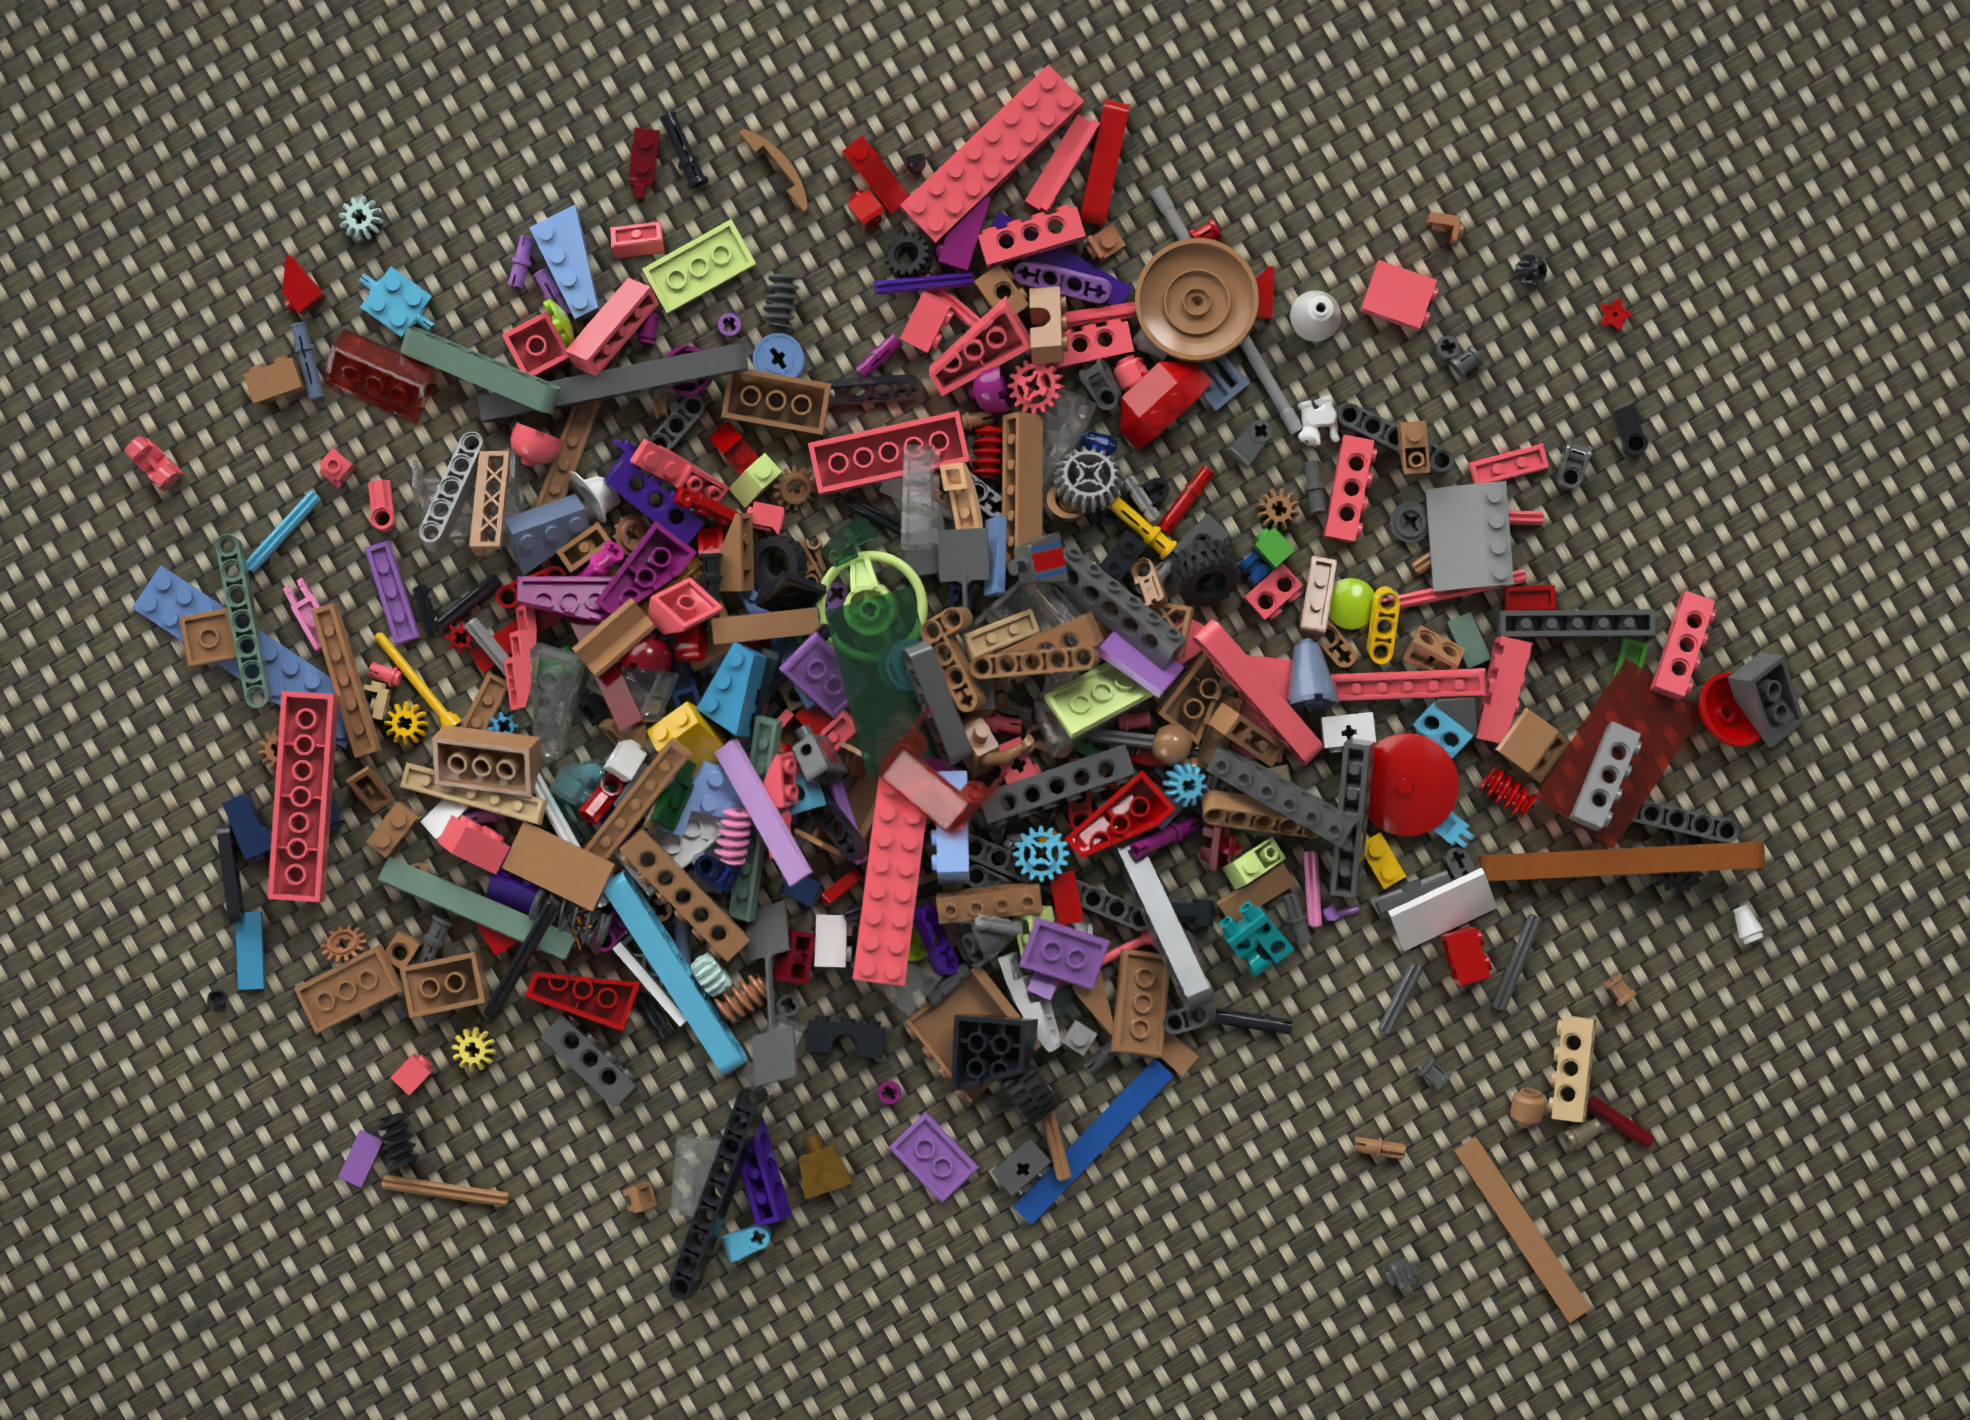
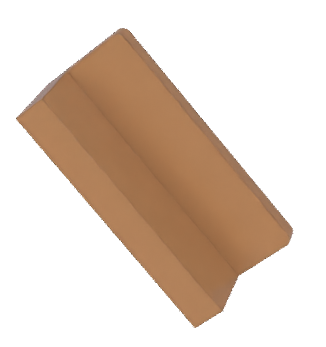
(614, 637)

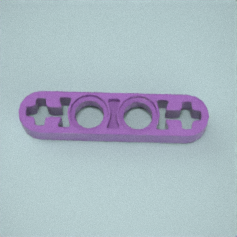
(1063, 276)

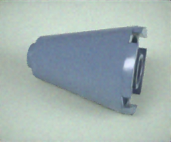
(1310, 678)

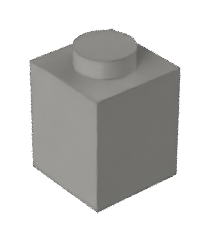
(1079, 1037)

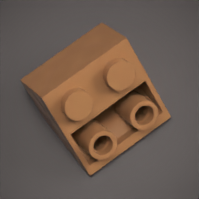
(1532, 745)

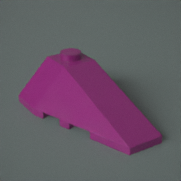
(648, 567)

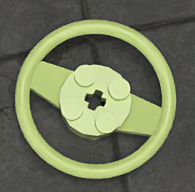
(866, 585)

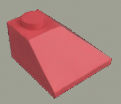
(681, 607)

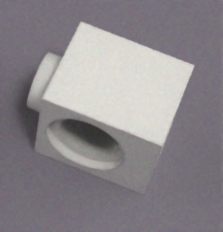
(625, 760)

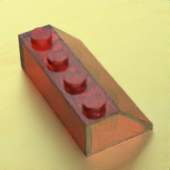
(379, 375)

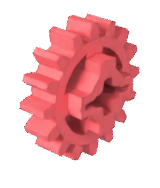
(1031, 395)

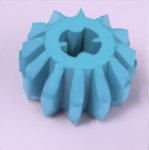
(1194, 786)

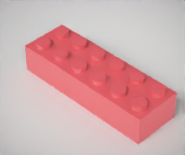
(878, 453)

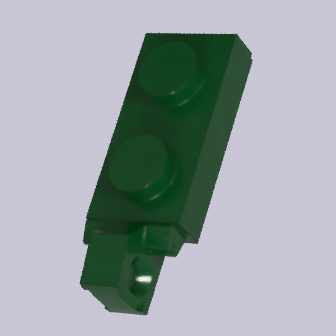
(674, 798)

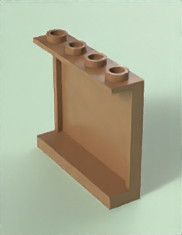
(936, 1023)

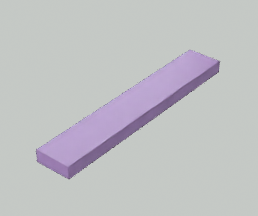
(763, 812)

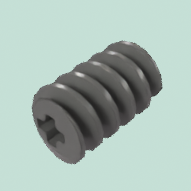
(780, 301)

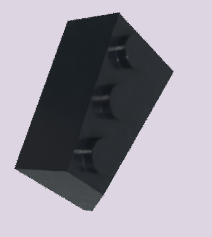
(990, 1048)

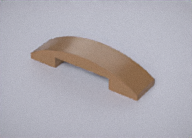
(758, 145)

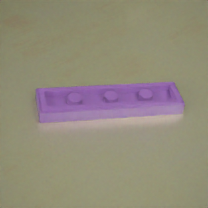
(392, 592)

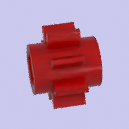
(460, 644)

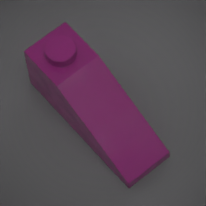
(962, 241)

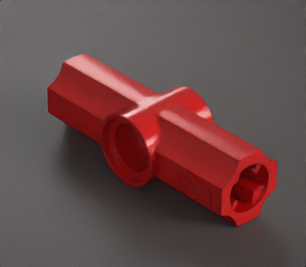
(601, 800)

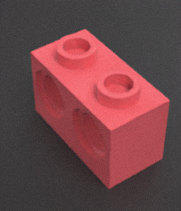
(1269, 588)

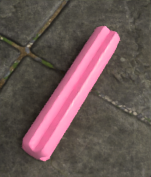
(1312, 887)

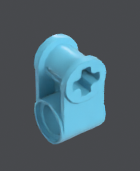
(742, 1242)

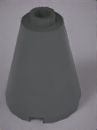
(979, 944)

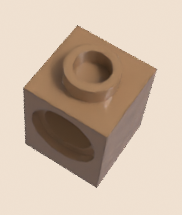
(410, 943)

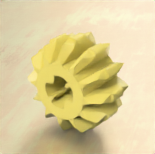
(467, 1054)

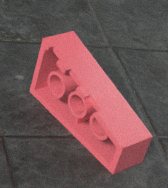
(1504, 682)

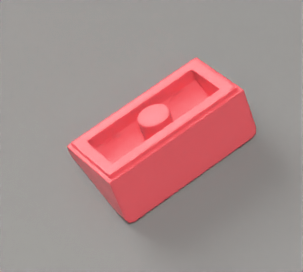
(637, 240)

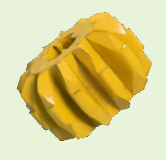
(416, 724)

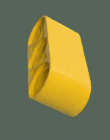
(1387, 636)

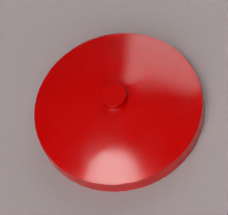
(1411, 784)

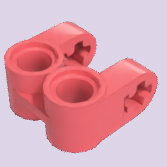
(153, 462)

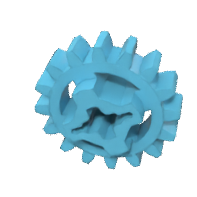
(1049, 845)

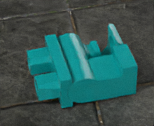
(1253, 930)

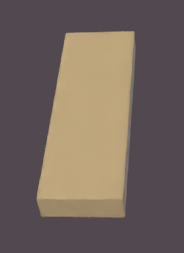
(1000, 633)

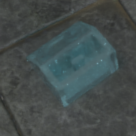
(576, 780)

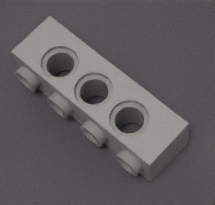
(1584, 810)

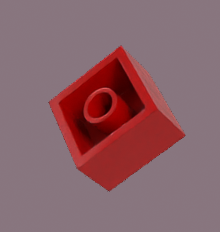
(1466, 955)

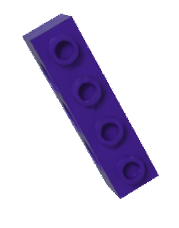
(619, 480)
(764, 1179)

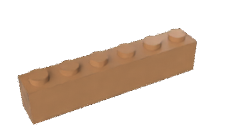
(1022, 479)

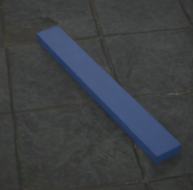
(1095, 1139)

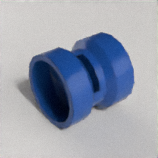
(1254, 568)

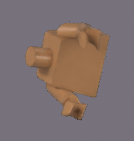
(984, 745)

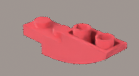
(677, 470)
(781, 785)

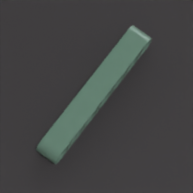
(480, 369)
(235, 612)

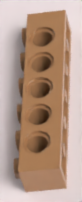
(1082, 627)
(733, 938)

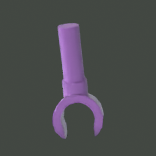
(1331, 913)

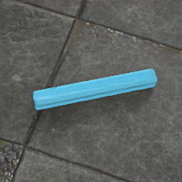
(282, 531)

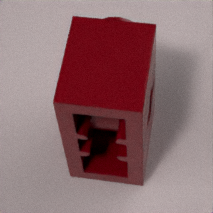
(796, 963)

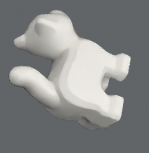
(1315, 418)

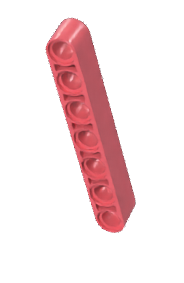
(1258, 692)

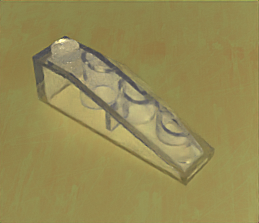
(1063, 428)

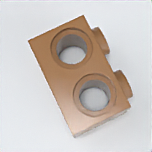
(1432, 651)

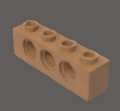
(989, 901)

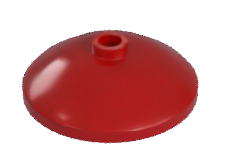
(1723, 715)

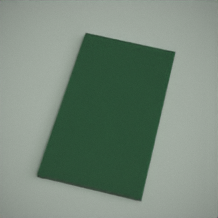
(874, 677)

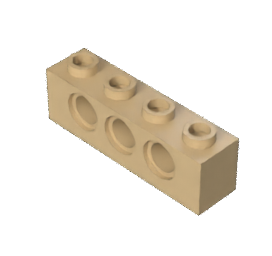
(1576, 1109)

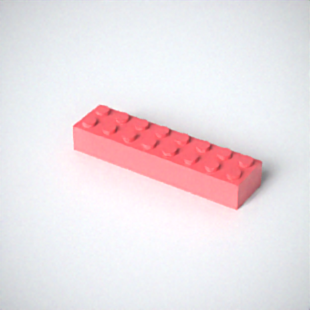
(992, 154)
(303, 796)
(889, 889)

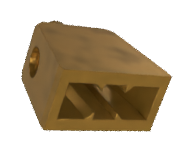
(822, 1168)

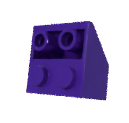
(512, 889)

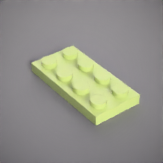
(699, 266)
(1094, 698)

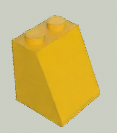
(692, 730)

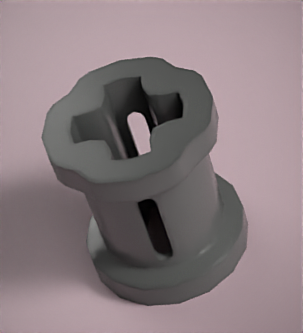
(1466, 361)
(1434, 1073)

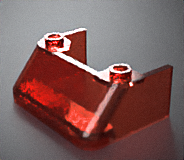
(927, 788)

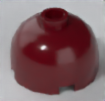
(648, 654)

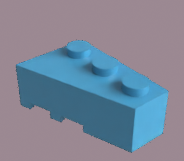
(734, 689)

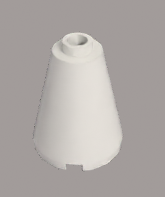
(1309, 322)

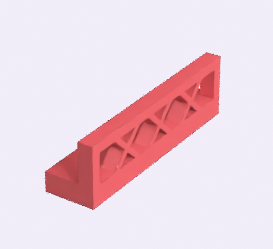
(1062, 164)

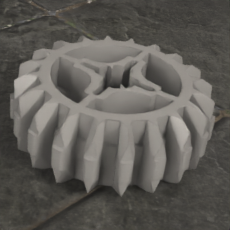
(1088, 492)

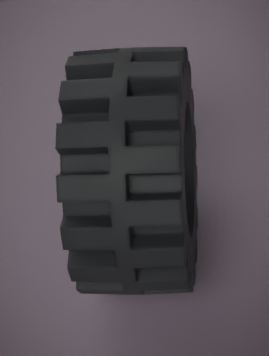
(905, 244)

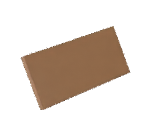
(559, 866)
(348, 989)
(1140, 1004)

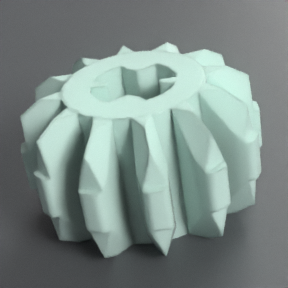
(353, 225)
(711, 974)

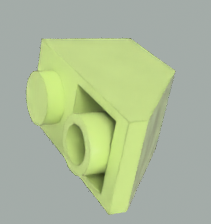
(1253, 863)

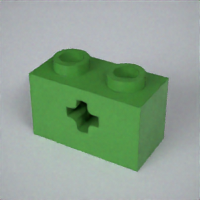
(1272, 547)

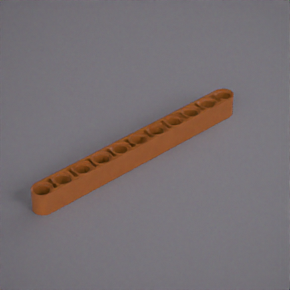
(1623, 861)

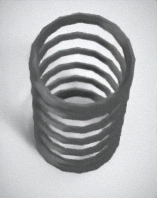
(604, 926)

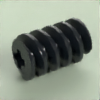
(397, 1140)

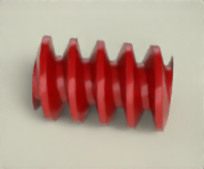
(988, 453)
(1507, 792)

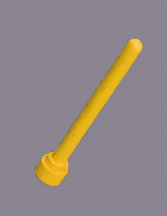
(446, 718)

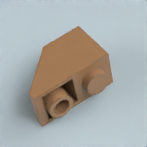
(1413, 447)

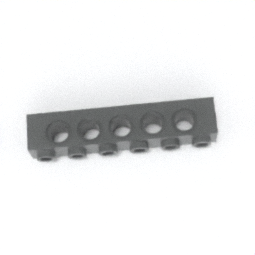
(1121, 610)
(1575, 623)
(1117, 757)
(1282, 795)
(1353, 800)

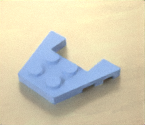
(709, 796)

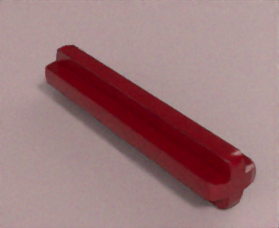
(1620, 1122)

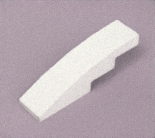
(1028, 1004)

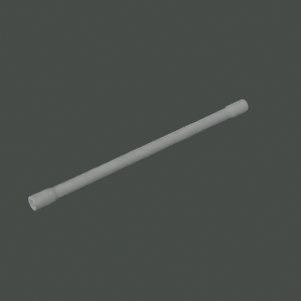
(1286, 412)

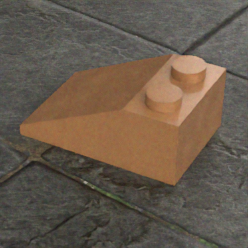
(445, 984)

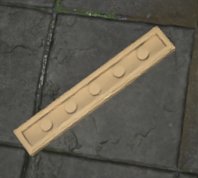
(515, 806)

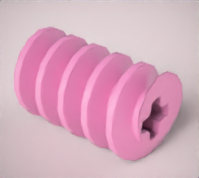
(735, 836)

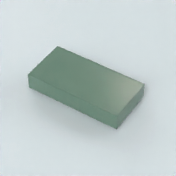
(1468, 636)

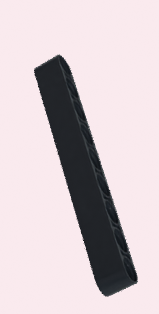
(726, 1183)

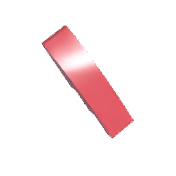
(519, 666)

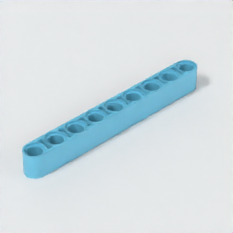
(675, 972)

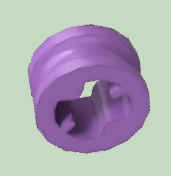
(737, 323)

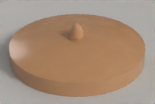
(1196, 300)

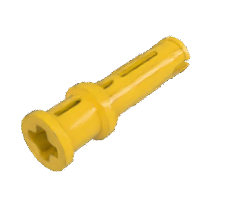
(1150, 537)

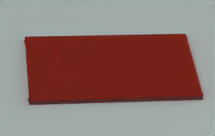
(1662, 727)

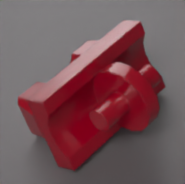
(1222, 847)

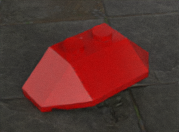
(1160, 399)

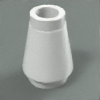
(1747, 925)

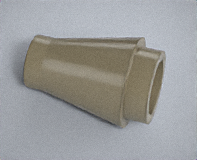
(1580, 1134)

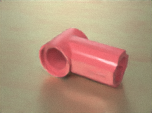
(382, 503)

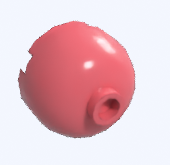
(534, 445)

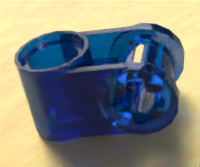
(719, 874)

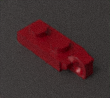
(643, 160)

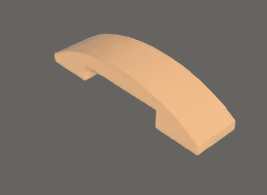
(963, 495)

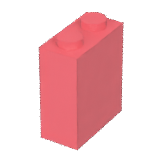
(1399, 296)

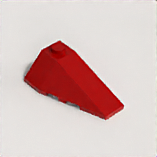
(1126, 814)

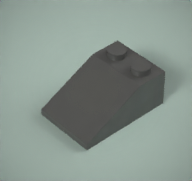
(1767, 697)

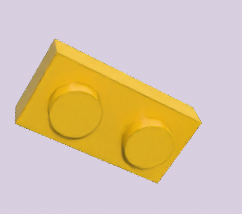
(1382, 861)

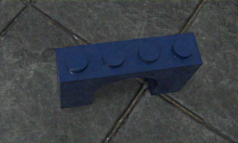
(252, 832)

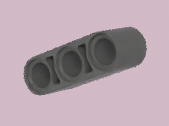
(680, 413)

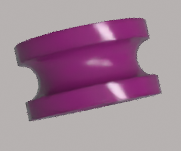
(886, 1100)

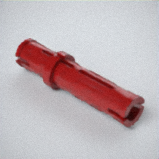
(1186, 499)

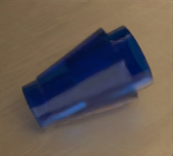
(1100, 441)

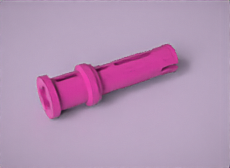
(601, 563)

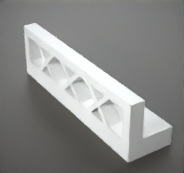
(648, 980)

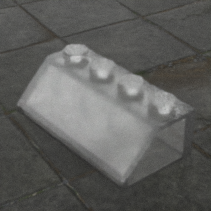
(917, 496)

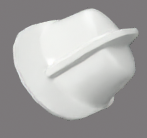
(597, 493)

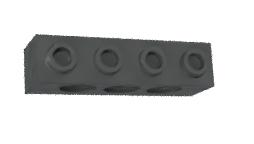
(556, 1038)

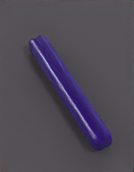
(923, 283)

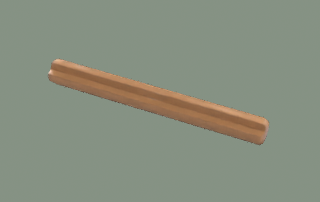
(445, 1190)

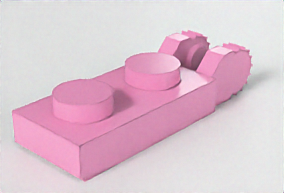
(303, 611)

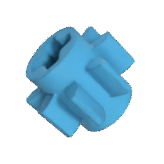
(503, 720)

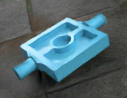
(396, 302)

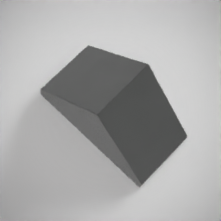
(1460, 710)

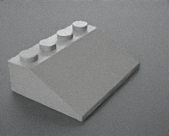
(1469, 536)

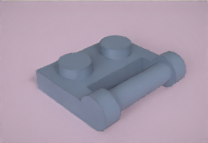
(1219, 392)

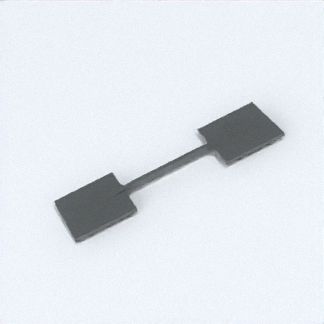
(965, 559)
(776, 1048)

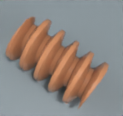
(742, 998)

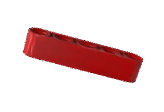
(1104, 162)

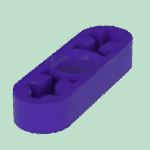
(924, 920)

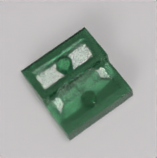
(842, 544)

